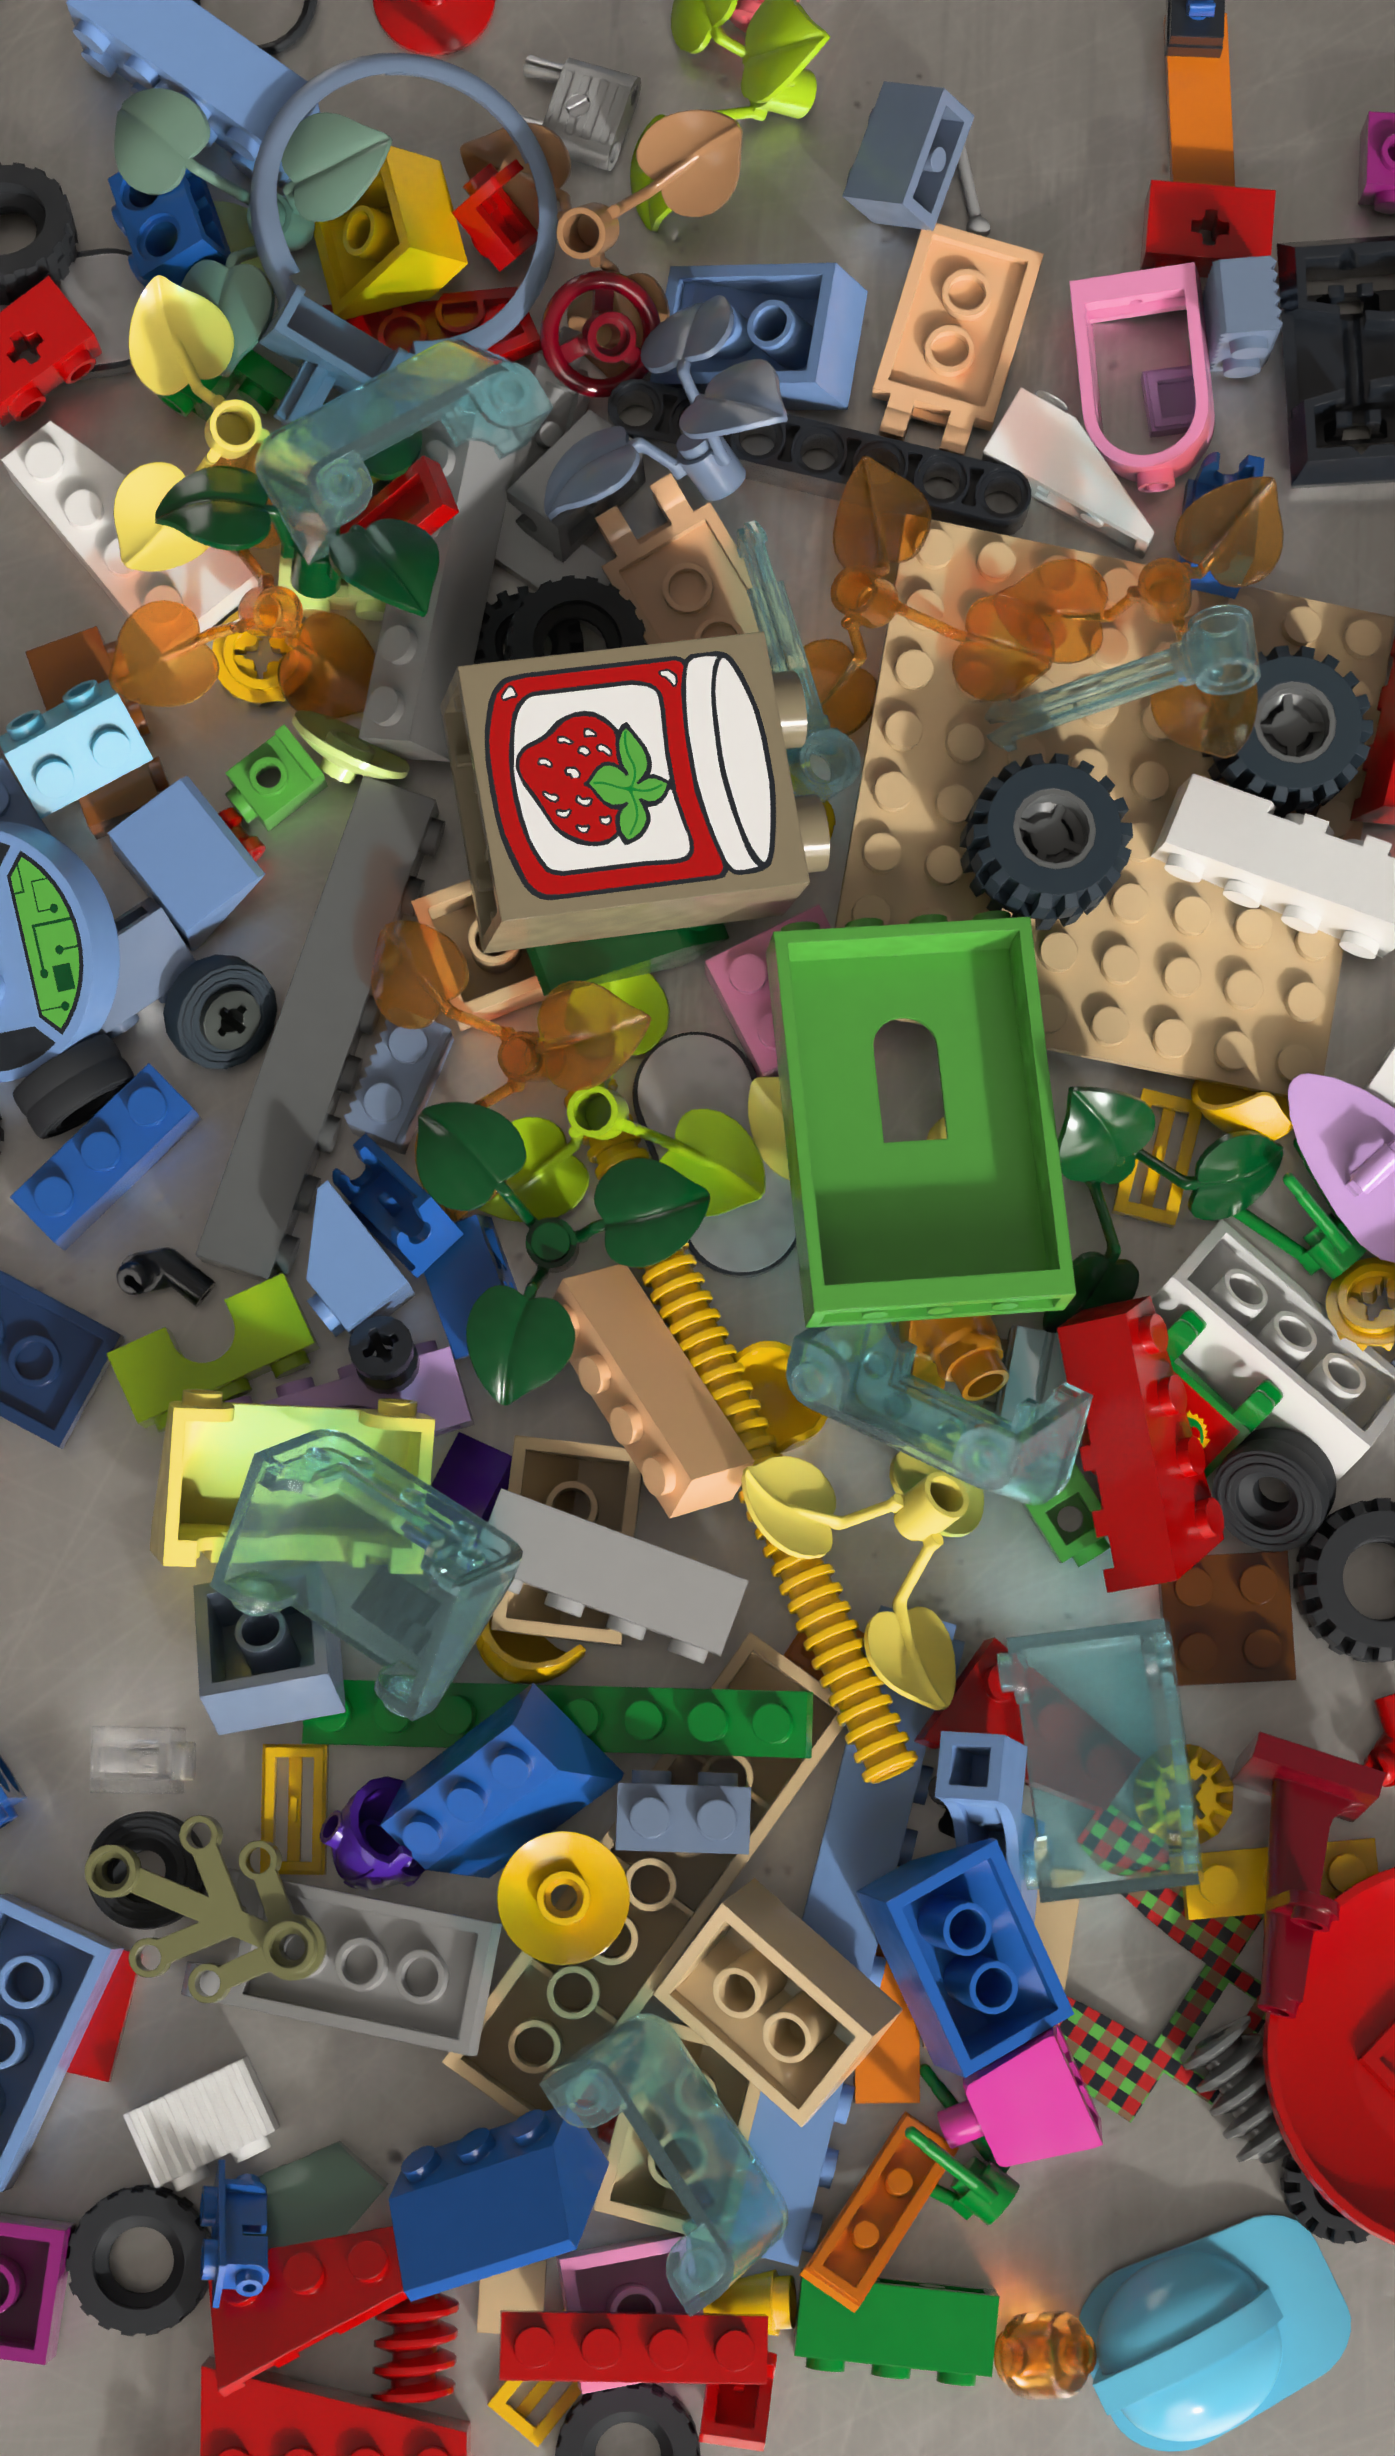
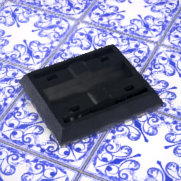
(1337, 363)

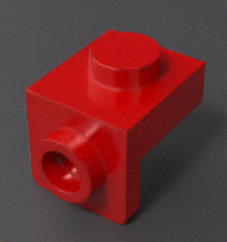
(493, 219)
(738, 2412)

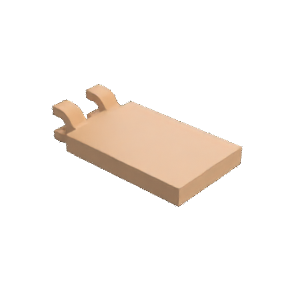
(954, 334)
(680, 574)

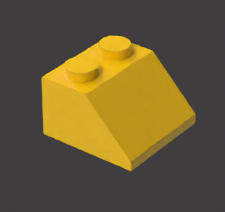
(394, 241)

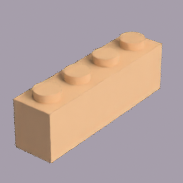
(651, 1393)

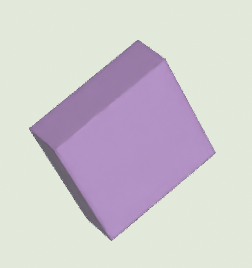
(1169, 400)

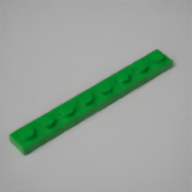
(612, 1717)

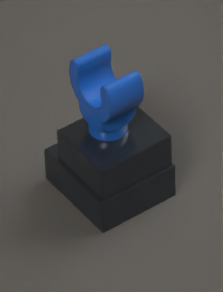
(1194, 28)

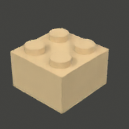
(497, 980)

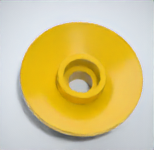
(558, 1934)

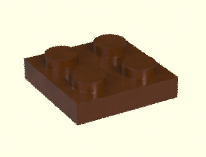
(1232, 1619)

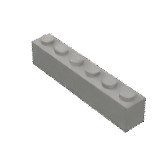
(422, 653)

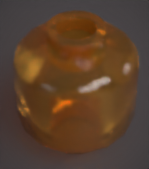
(1044, 2355)

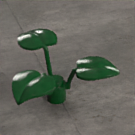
(387, 560)
(1101, 1142)
(643, 1208)

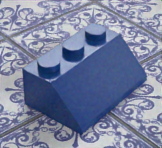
(499, 1788)
(965, 1955)
(493, 2201)

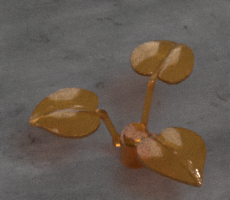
(886, 522)
(1226, 531)
(167, 664)
(581, 1025)

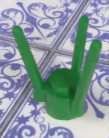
(1329, 1240)
(980, 2186)

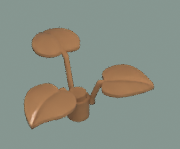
(688, 156)

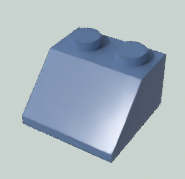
(349, 1268)

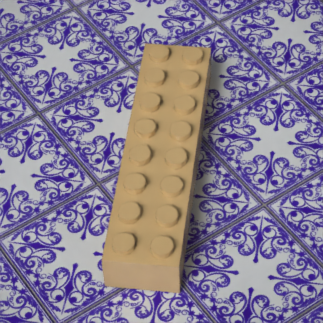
(553, 2011)

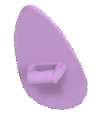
(1351, 1154)

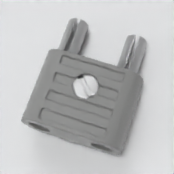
(588, 107)

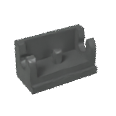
(572, 526)

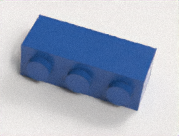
(106, 1157)

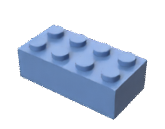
(194, 54)
(47, 1998)

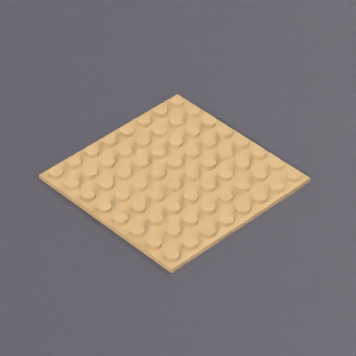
(1163, 964)

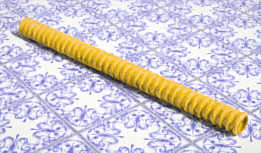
(804, 1580)

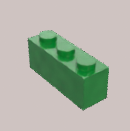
(901, 2329)

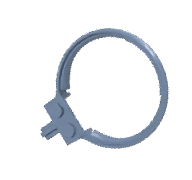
(313, 338)

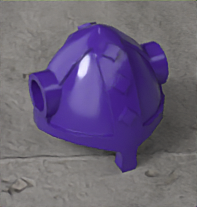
(361, 1848)

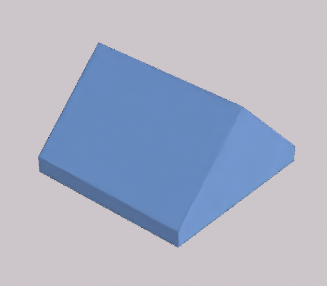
(186, 860)

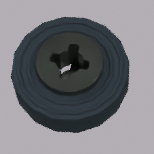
(197, 1015)

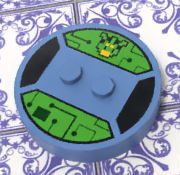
(53, 950)

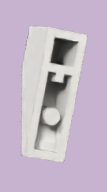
(1067, 469)

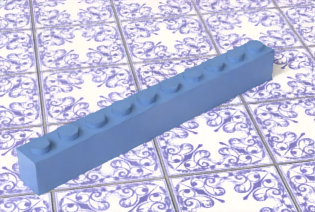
(859, 1844)

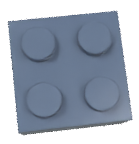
(264, 1666)

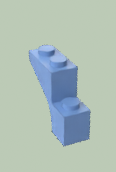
(983, 1789)

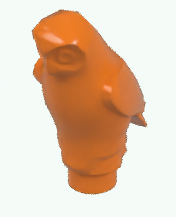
(957, 1352)

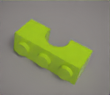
(267, 1338)

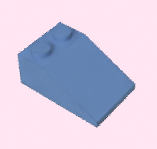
(791, 315)

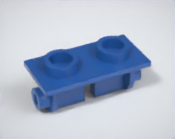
(229, 2256)

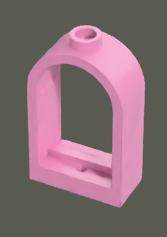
(1133, 296)

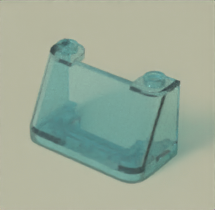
(317, 463)
(866, 1383)
(368, 1560)
(1104, 1760)
(693, 2140)

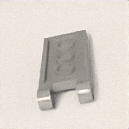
(384, 1970)

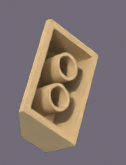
(584, 1481)
(777, 2001)
(633, 2182)

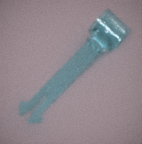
(786, 653)
(1214, 654)

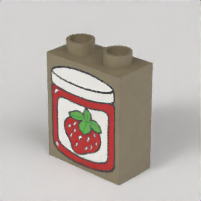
(630, 790)

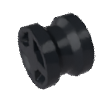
(389, 1369)

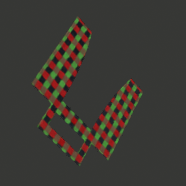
(1124, 2067)

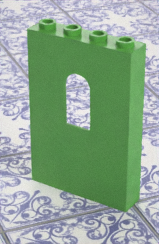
(921, 1222)

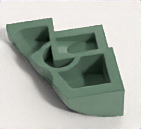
(318, 2196)

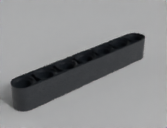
(793, 438)

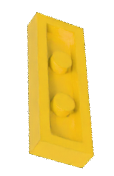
(1238, 1878)

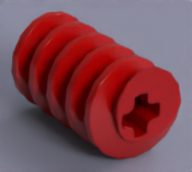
(417, 2350)

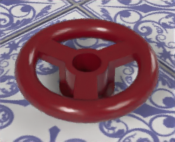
(623, 338)

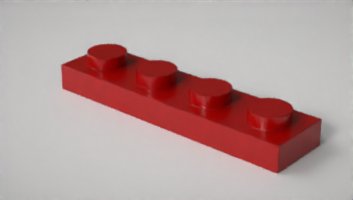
(633, 2347)

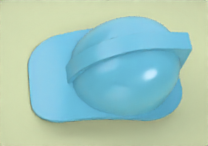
(1214, 2332)

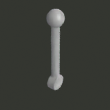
(976, 224)

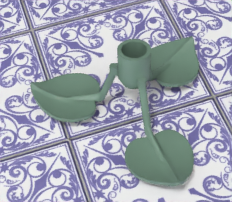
(326, 159)

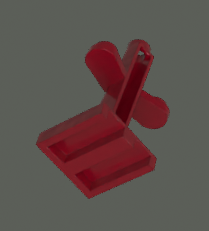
(1306, 1795)

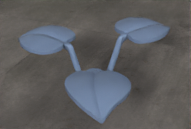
(733, 402)

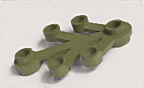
(218, 1913)

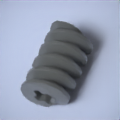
(1243, 2089)

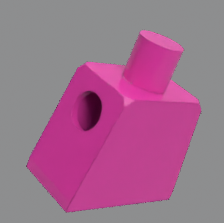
(1026, 2105)

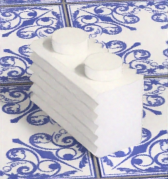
(202, 2123)

